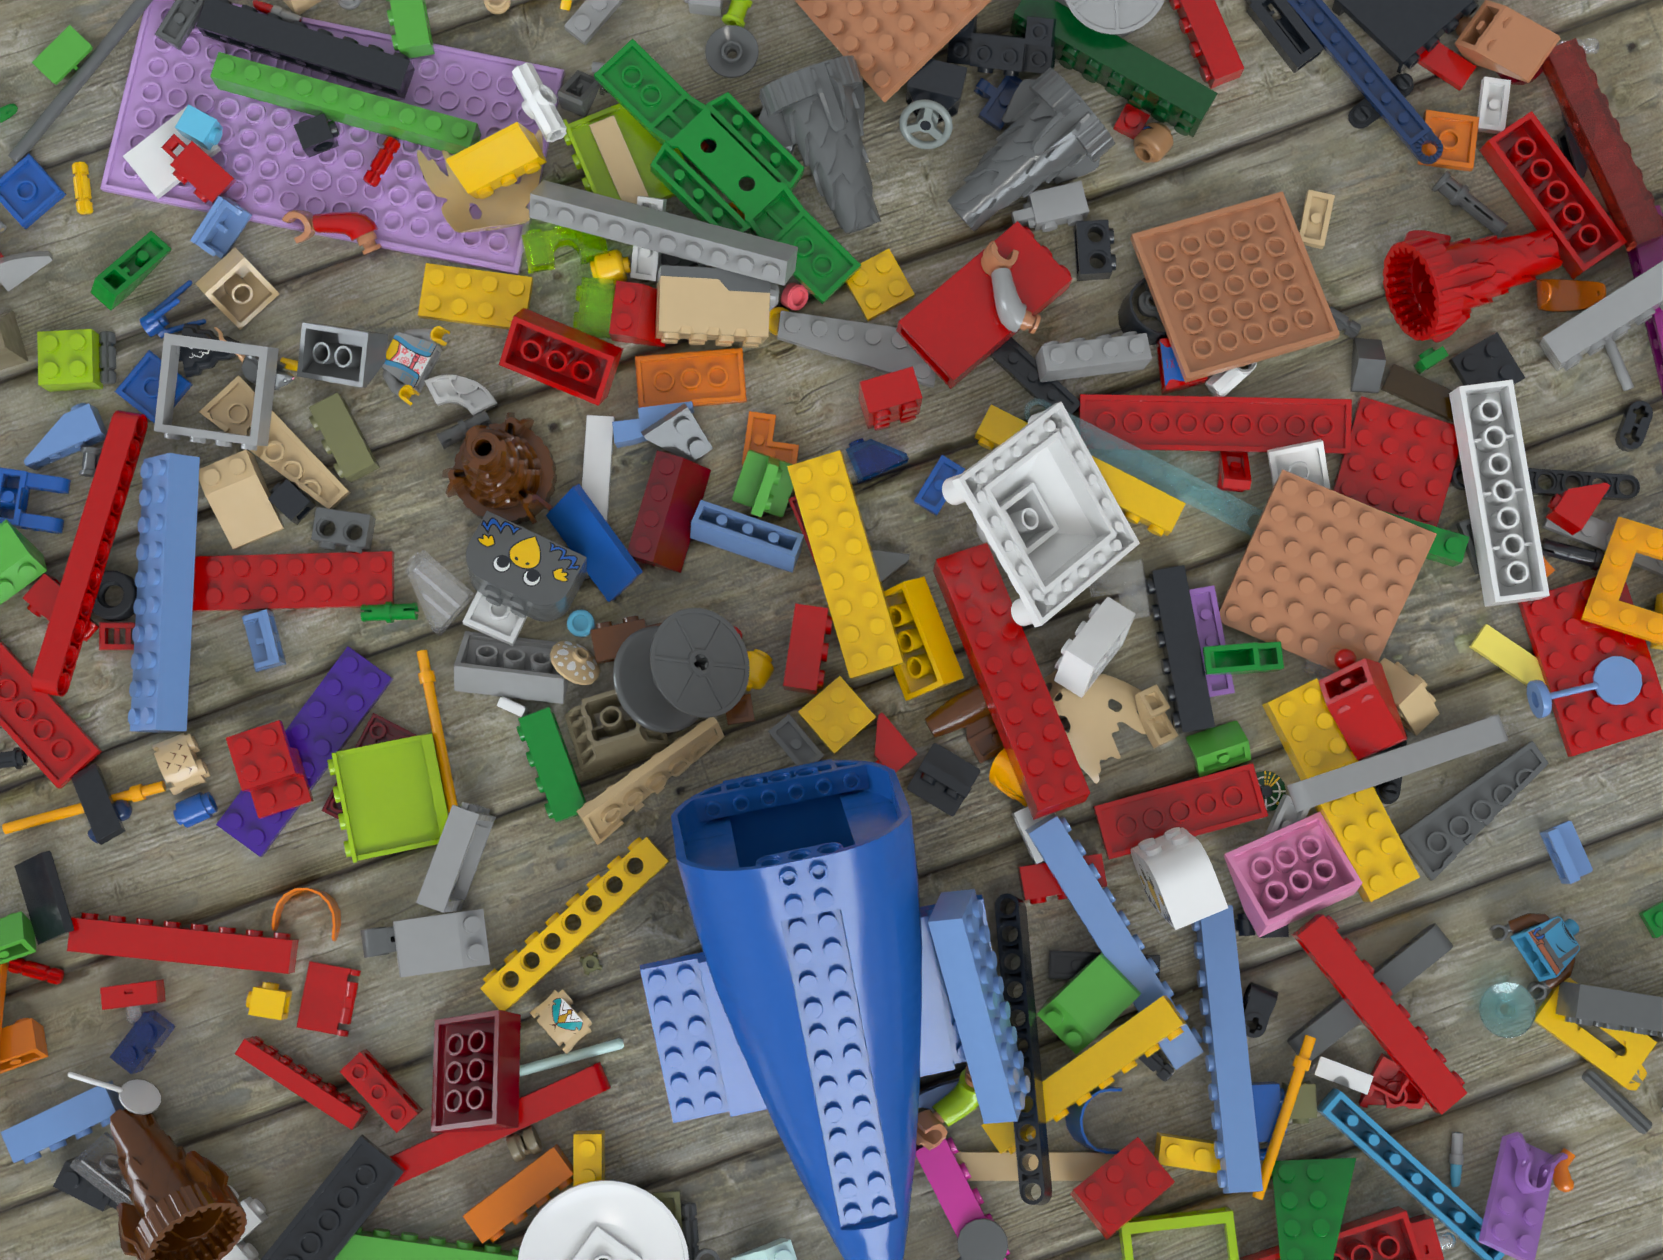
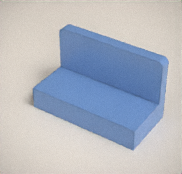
(1566, 852)

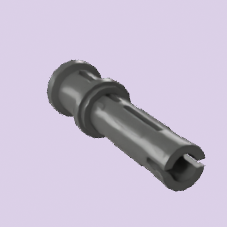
(1460, 196)

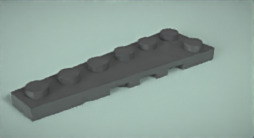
(1457, 821)

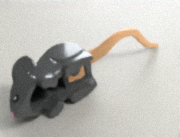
(250, 368)

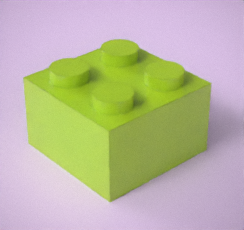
(69, 360)

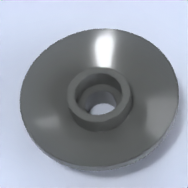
(728, 40)

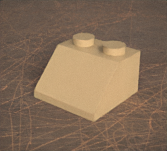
(237, 288)

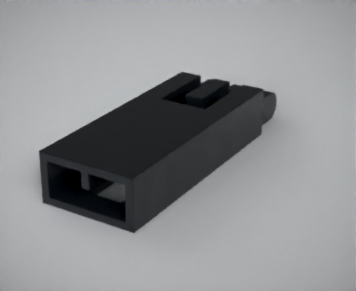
(1288, 34)

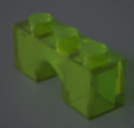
(541, 245)

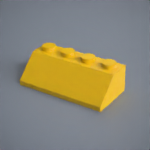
(923, 640)

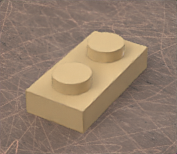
(1316, 218)

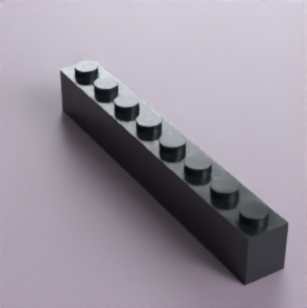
(306, 47)

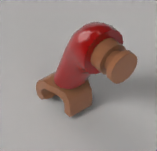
(353, 224)

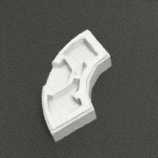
(460, 391)

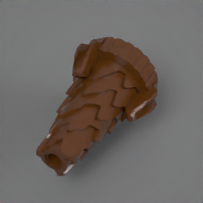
(509, 481)
(177, 1198)

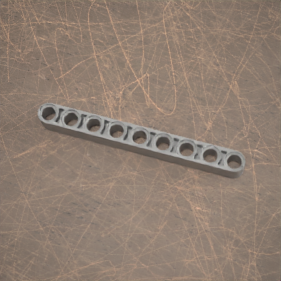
(1397, 763)

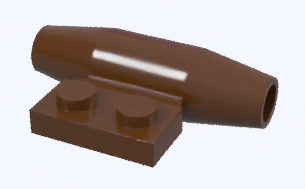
(969, 711)

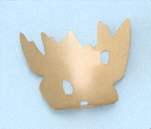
(500, 210)
(1094, 721)

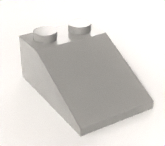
(441, 943)

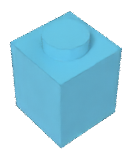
(199, 128)

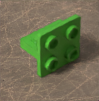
(764, 484)

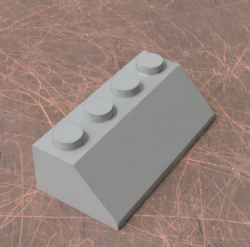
(510, 671)

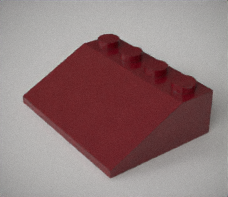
(476, 1072)

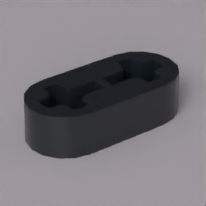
(1640, 428)

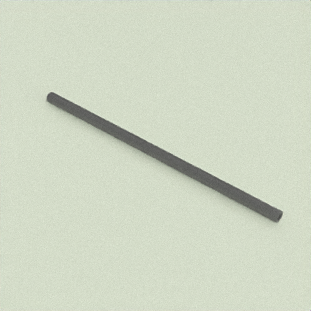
(78, 79)

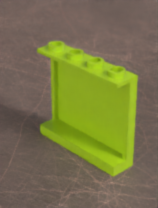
(639, 141)
(389, 796)

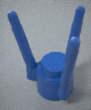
(155, 320)

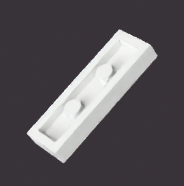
(644, 261)

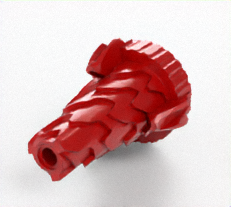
(1439, 282)

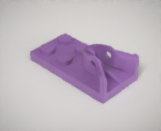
(1518, 1197)

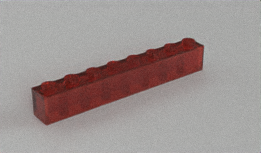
(1602, 145)

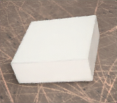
(512, 707)

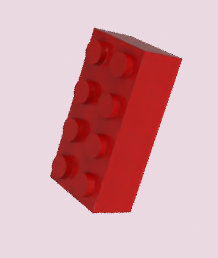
(560, 356)

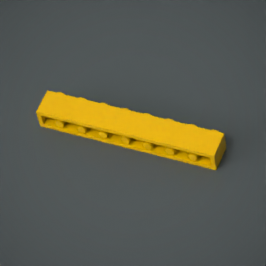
(1136, 498)
(1097, 1066)

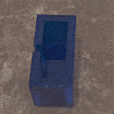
(149, 1032)

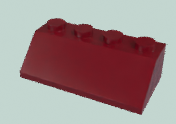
(667, 511)

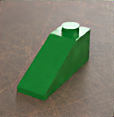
(129, 270)

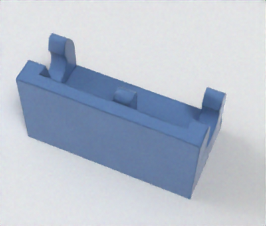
(221, 227)
(264, 640)

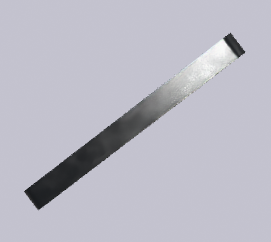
(1029, 1032)

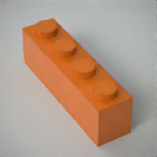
(22, 1044)
(519, 1194)

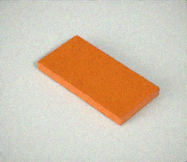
(695, 376)

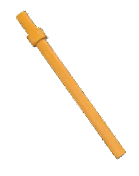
(427, 678)
(135, 793)
(1301, 1064)

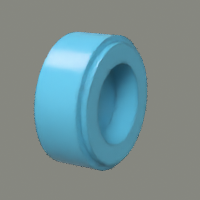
(580, 623)

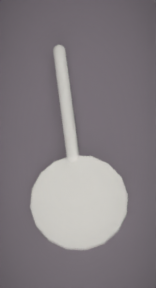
(134, 1095)

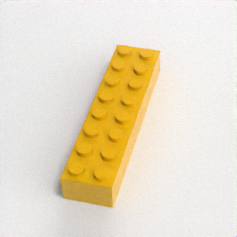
(846, 564)
(1356, 819)

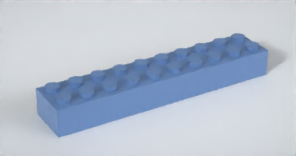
(164, 594)

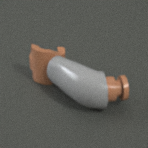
(1008, 304)

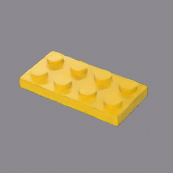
(473, 296)

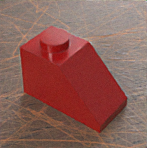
(1575, 506)
(891, 746)

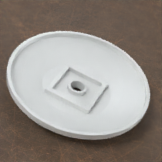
(604, 1222)

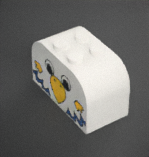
(1178, 877)

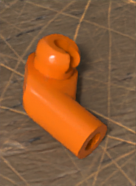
(1561, 1175)

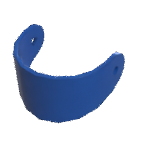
(1075, 1124)

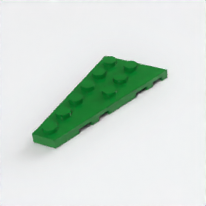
(1310, 1205)

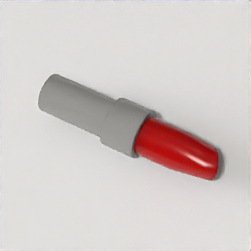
(280, 11)

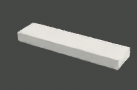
(598, 461)

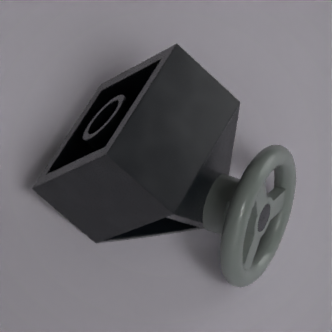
(933, 98)

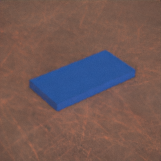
(591, 536)

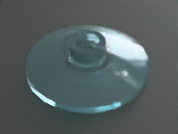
(1520, 1012)

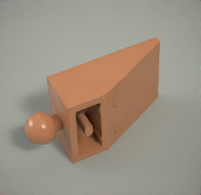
(1504, 41)

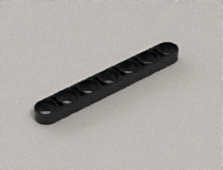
(1583, 478)

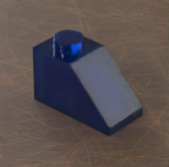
(873, 458)

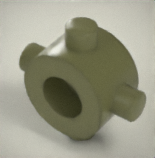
(591, 963)

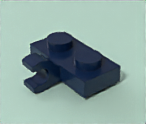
(998, 99)

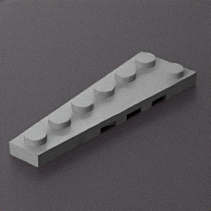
(854, 341)

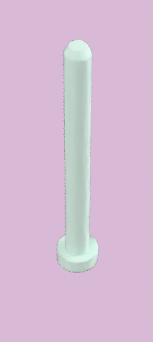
(571, 1057)

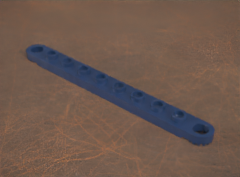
(1368, 78)

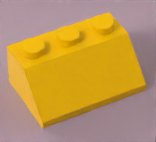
(497, 160)

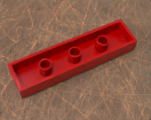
(302, 1082)

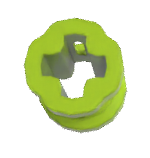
(737, 12)

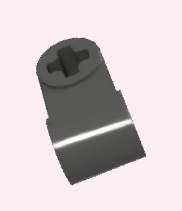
(378, 941)

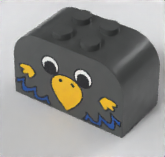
(523, 569)

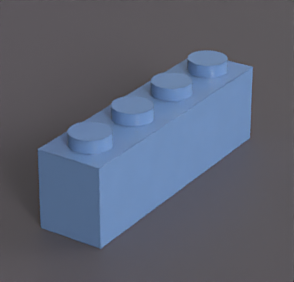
(746, 536)
(61, 1122)

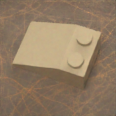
(240, 499)

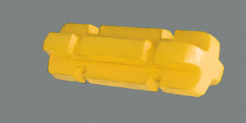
(82, 188)

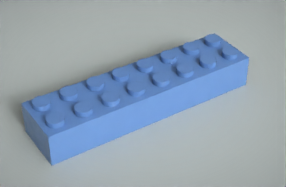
(979, 1005)

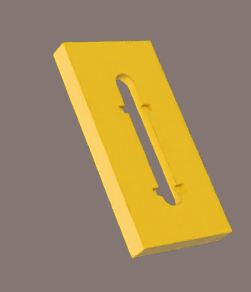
(1617, 1067)

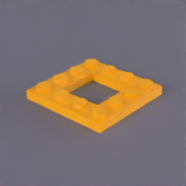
(1604, 604)

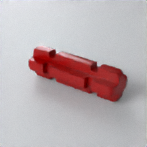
(381, 161)
(36, 970)

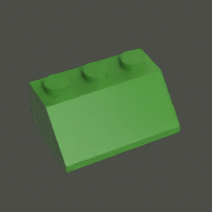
(18, 561)

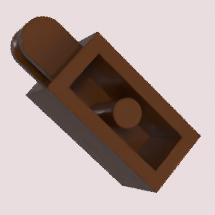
(609, 637)

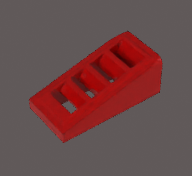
(103, 636)

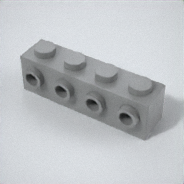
(1093, 357)

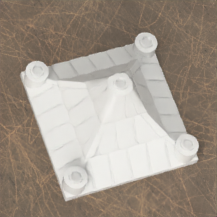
(1044, 514)

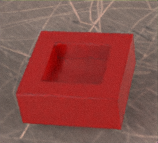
(1131, 121)

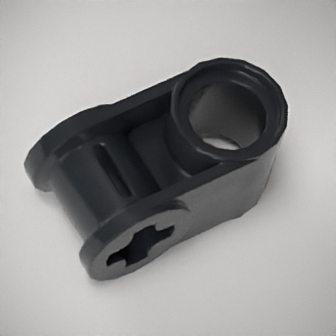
(1258, 1006)

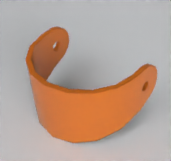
(1568, 295)
(332, 904)

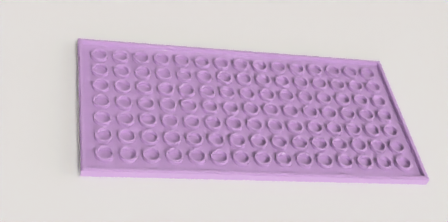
(277, 174)

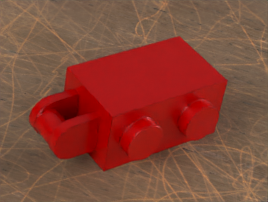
(199, 170)
(43, 597)

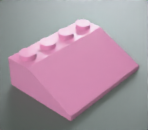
(1291, 874)

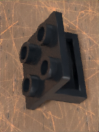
(943, 779)

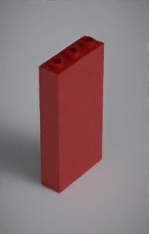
(960, 321)

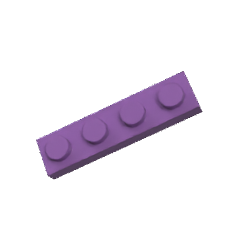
(1210, 634)

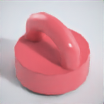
(794, 296)

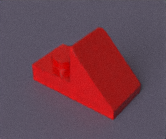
(1234, 472)

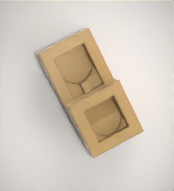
(1151, 710)

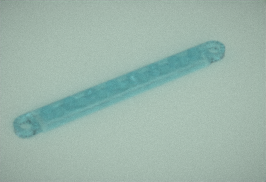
(1160, 473)

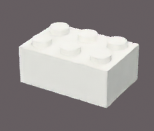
(1093, 646)

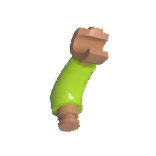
(948, 1110)

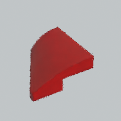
(1390, 1087)

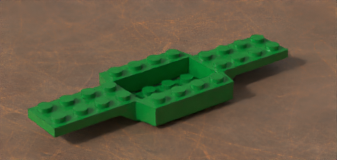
(741, 152)

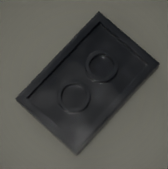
(44, 897)

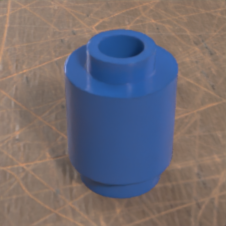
(195, 809)

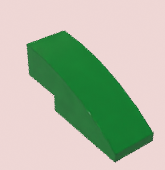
(1243, 658)

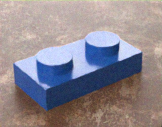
(931, 495)

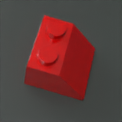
(634, 314)

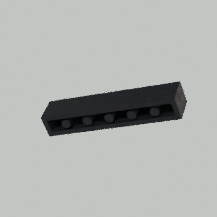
(1181, 650)

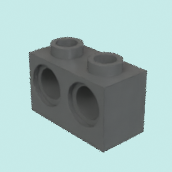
(344, 524)

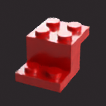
(269, 769)

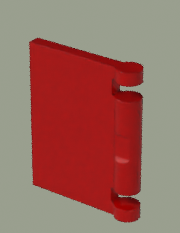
(327, 998)

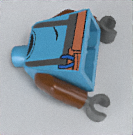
(1546, 946)

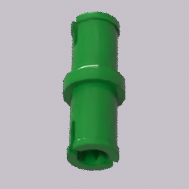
(389, 612)

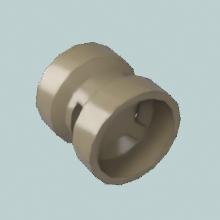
(524, 1144)

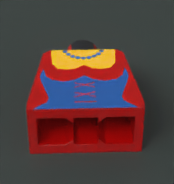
(1169, 371)

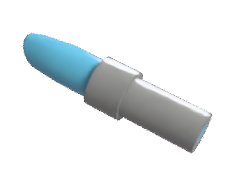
(1456, 1158)

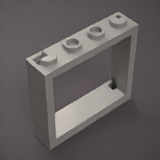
(262, 401)
(456, 858)

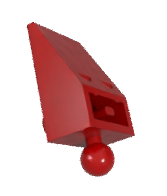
(1365, 712)

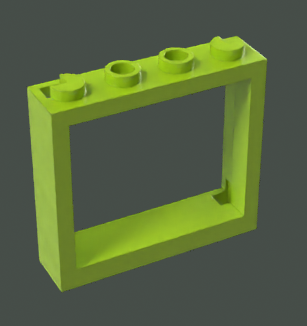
(1180, 1220)

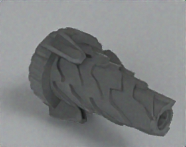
(824, 116)
(1047, 139)

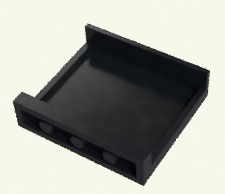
(1406, 26)

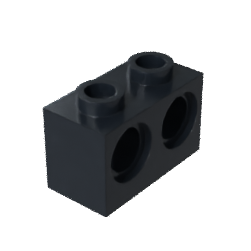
(1087, 250)

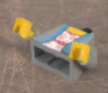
(412, 359)

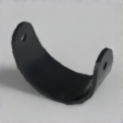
(1129, 321)

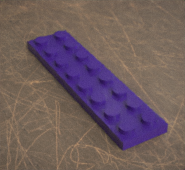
(316, 732)

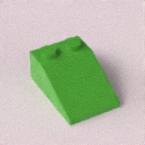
(1088, 1003)

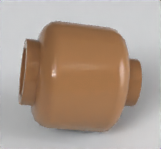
(1153, 142)

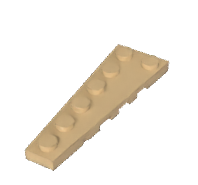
(285, 451)
(605, 812)

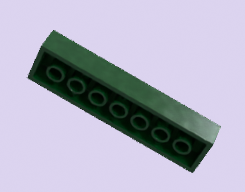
(1121, 68)

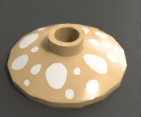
(574, 662)

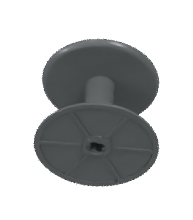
(681, 670)

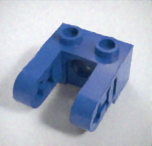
(14, 498)

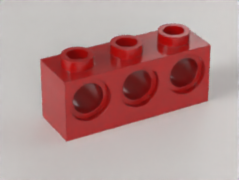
(381, 1090)

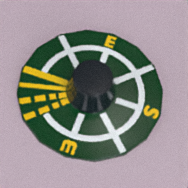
(1271, 788)

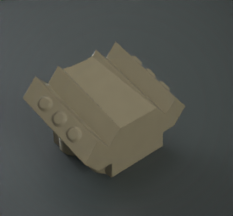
(607, 734)

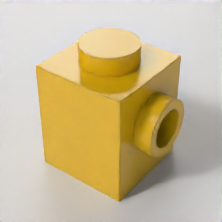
(269, 1001)

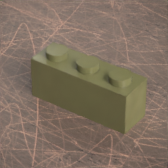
(343, 438)

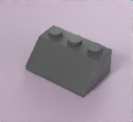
(340, 354)

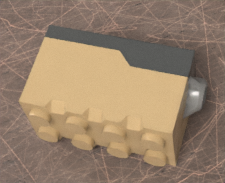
(712, 306)

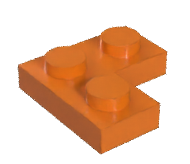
(760, 439)

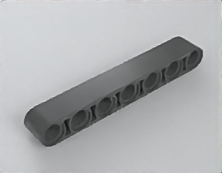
(1395, 972)

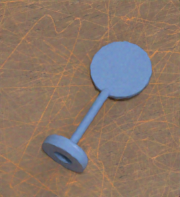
(1614, 679)

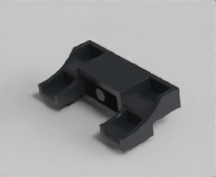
(1006, 52)

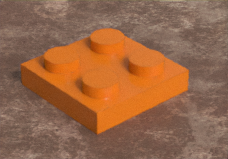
(1458, 138)

